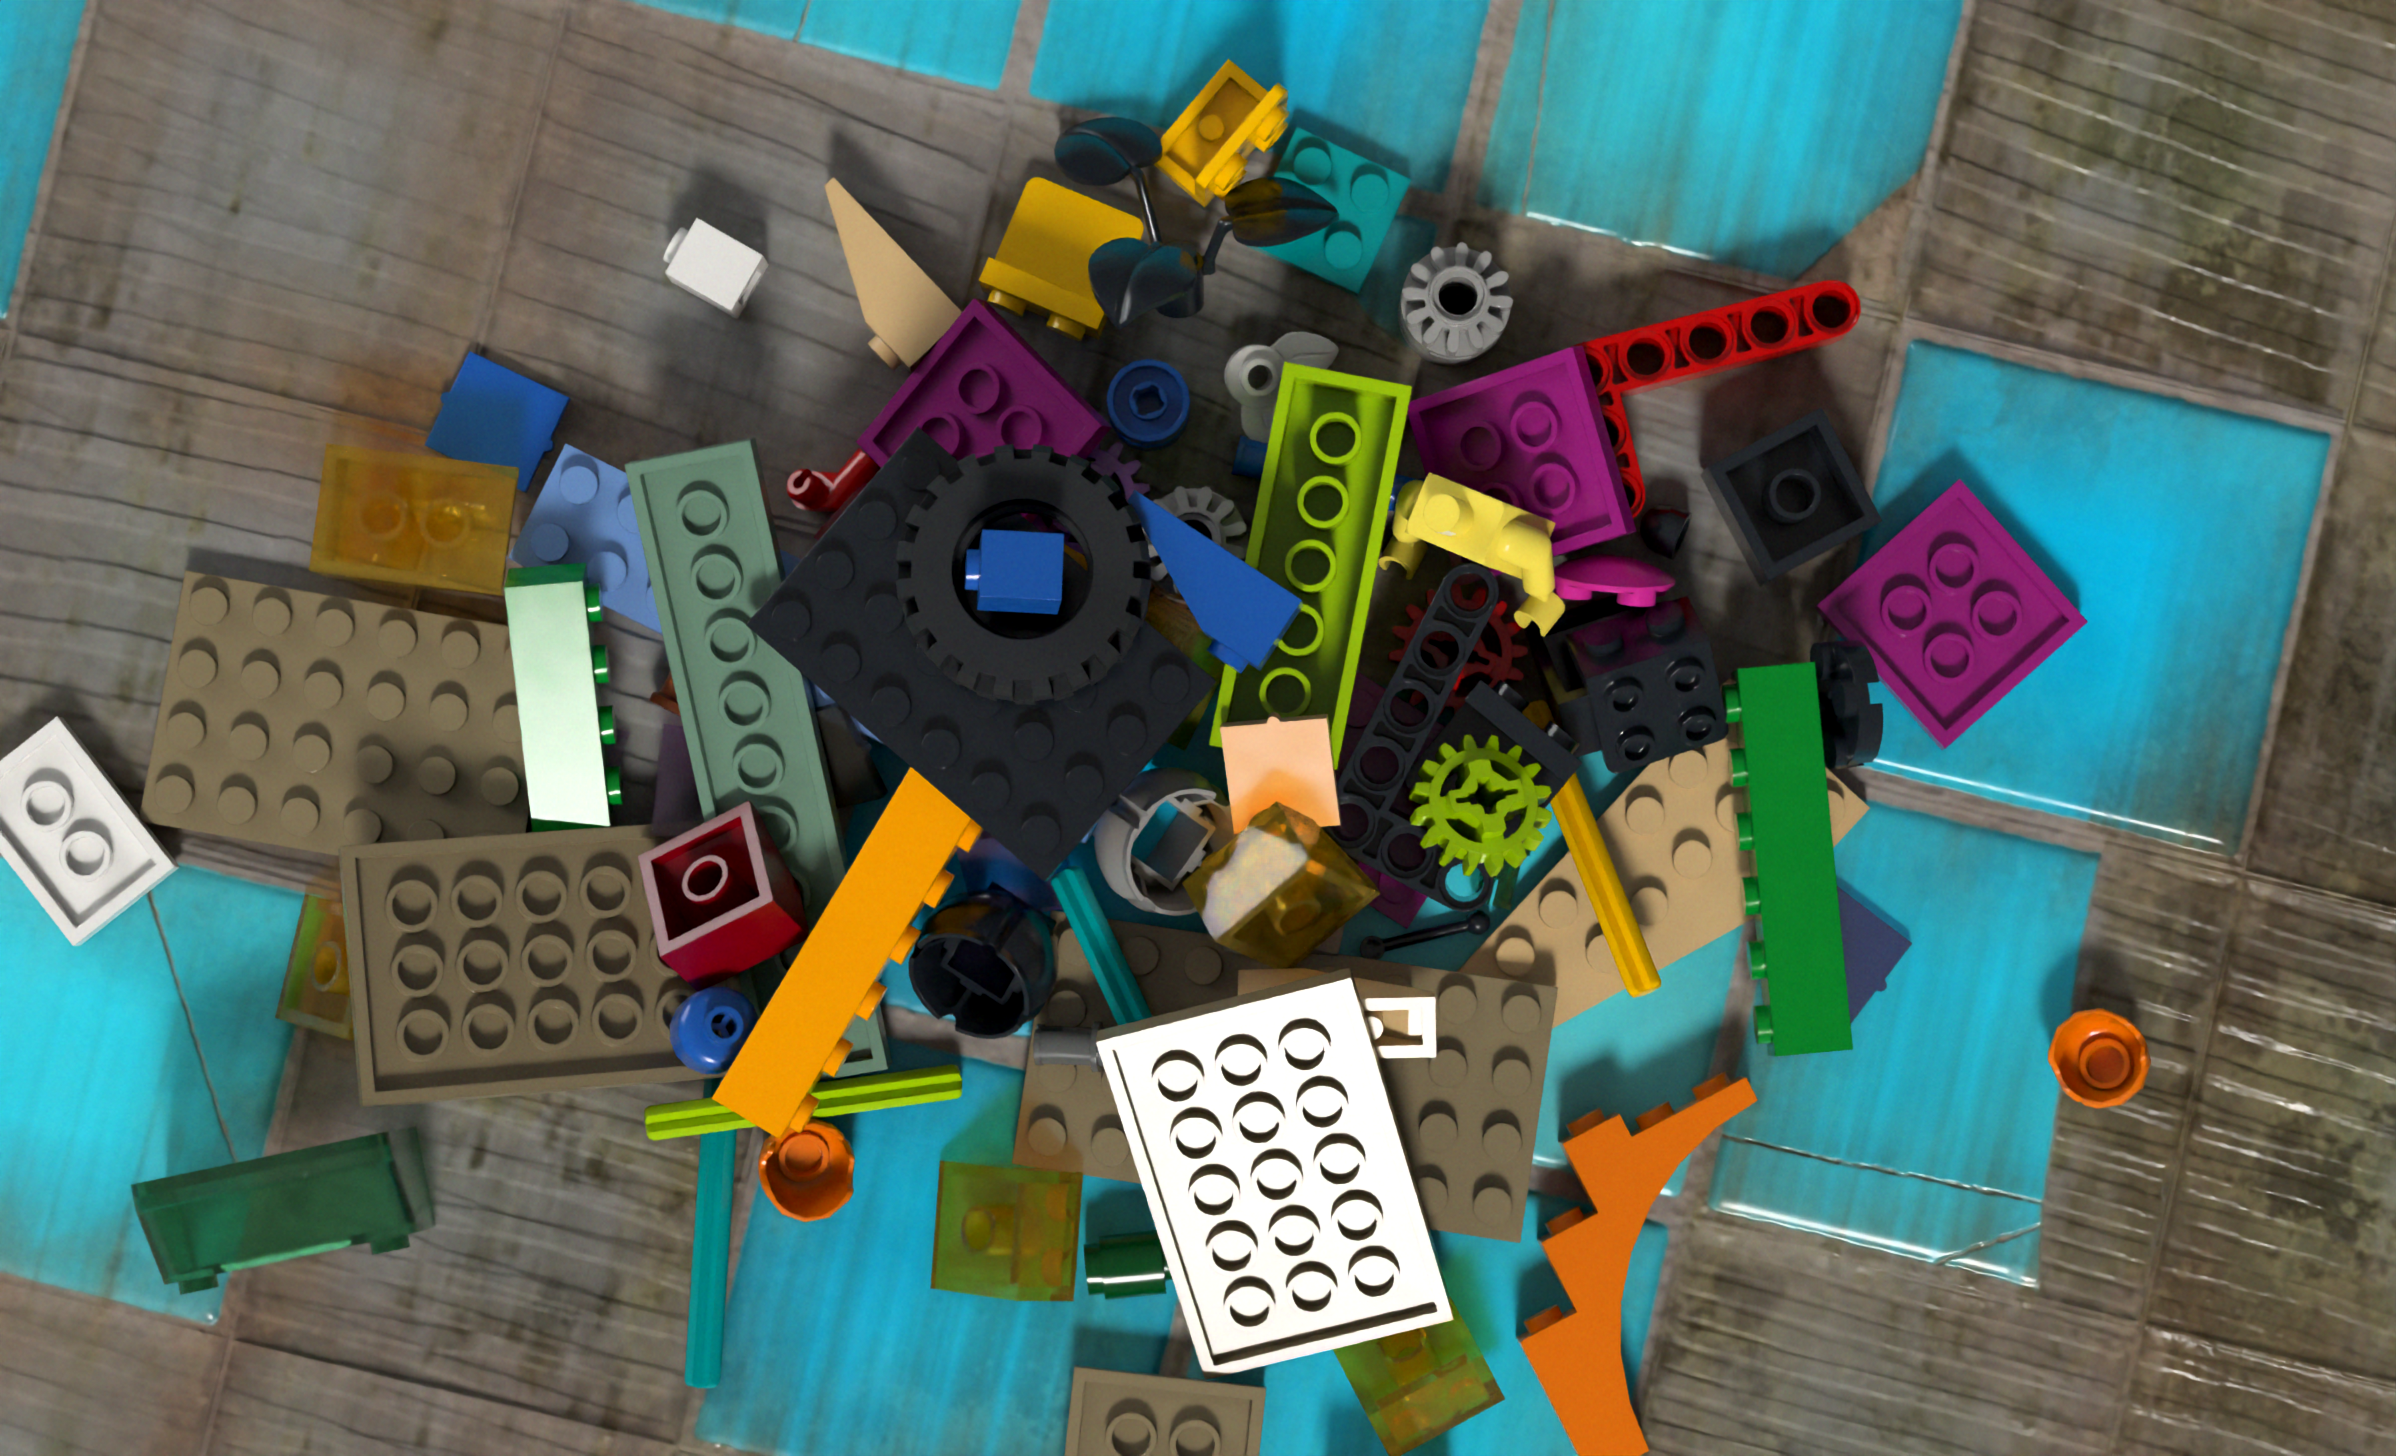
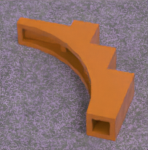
(1621, 1175)

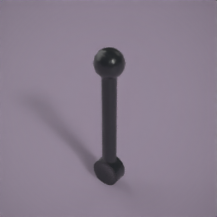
(1476, 922)

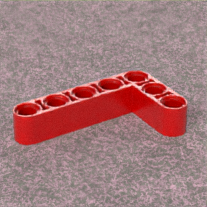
(1680, 364)

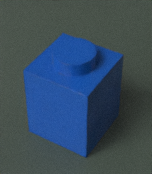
(1016, 571)

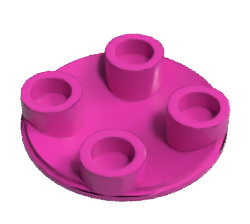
(1631, 579)

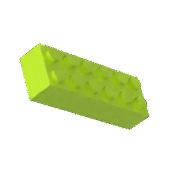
(1320, 539)

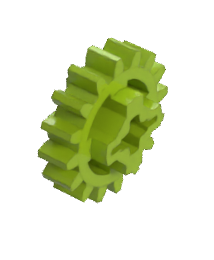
(1465, 828)

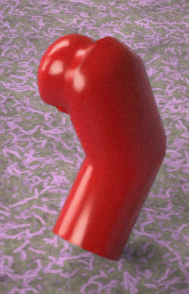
(829, 490)

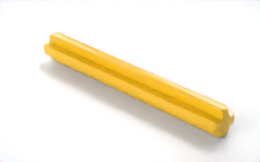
(1600, 878)

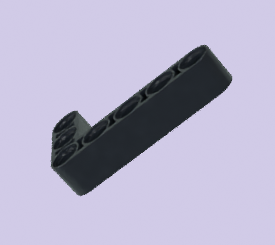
(1406, 742)

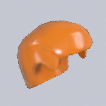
(2099, 1058)
(808, 1172)

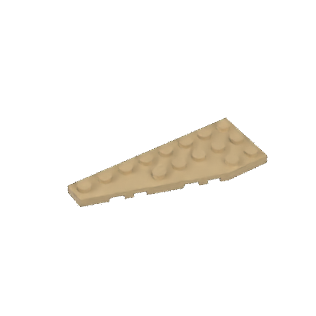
(1677, 867)

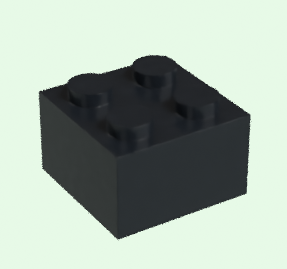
(1790, 497)

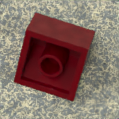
(722, 898)

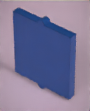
(497, 418)

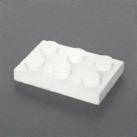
(74, 833)

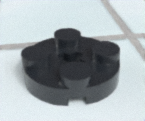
(1848, 721)

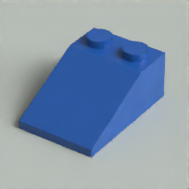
(1227, 597)

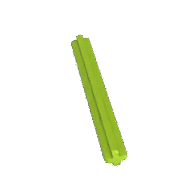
(835, 1098)

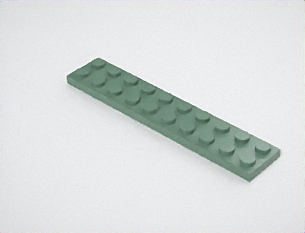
(739, 700)

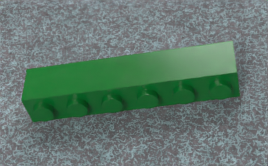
(1789, 860)

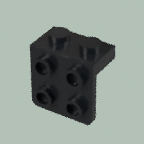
(1650, 684)
(1499, 713)

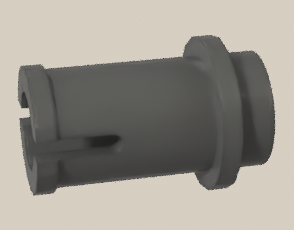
(1067, 1045)

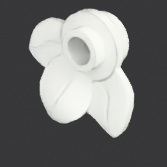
(1260, 403)

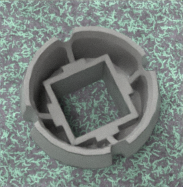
(1196, 832)

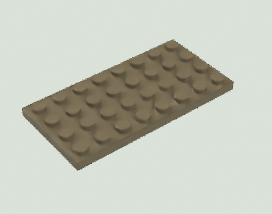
(1460, 1114)

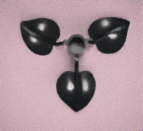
(1137, 277)

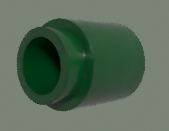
(1126, 1265)

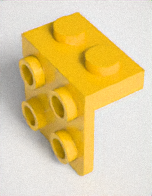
(1219, 131)
(1048, 256)

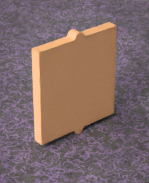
(1283, 763)

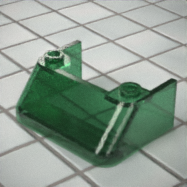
(285, 1207)

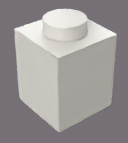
(714, 267)

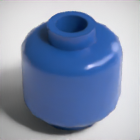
(693, 1029)

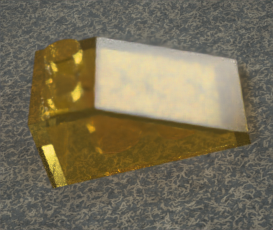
(413, 520)

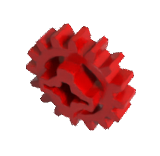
(1495, 666)

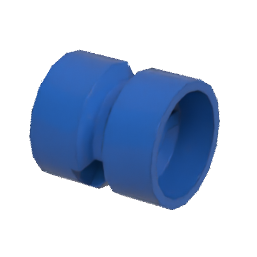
(1148, 405)

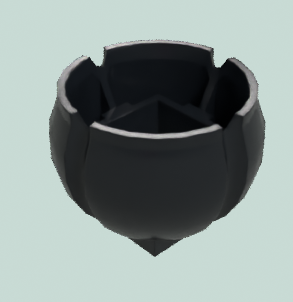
(985, 962)

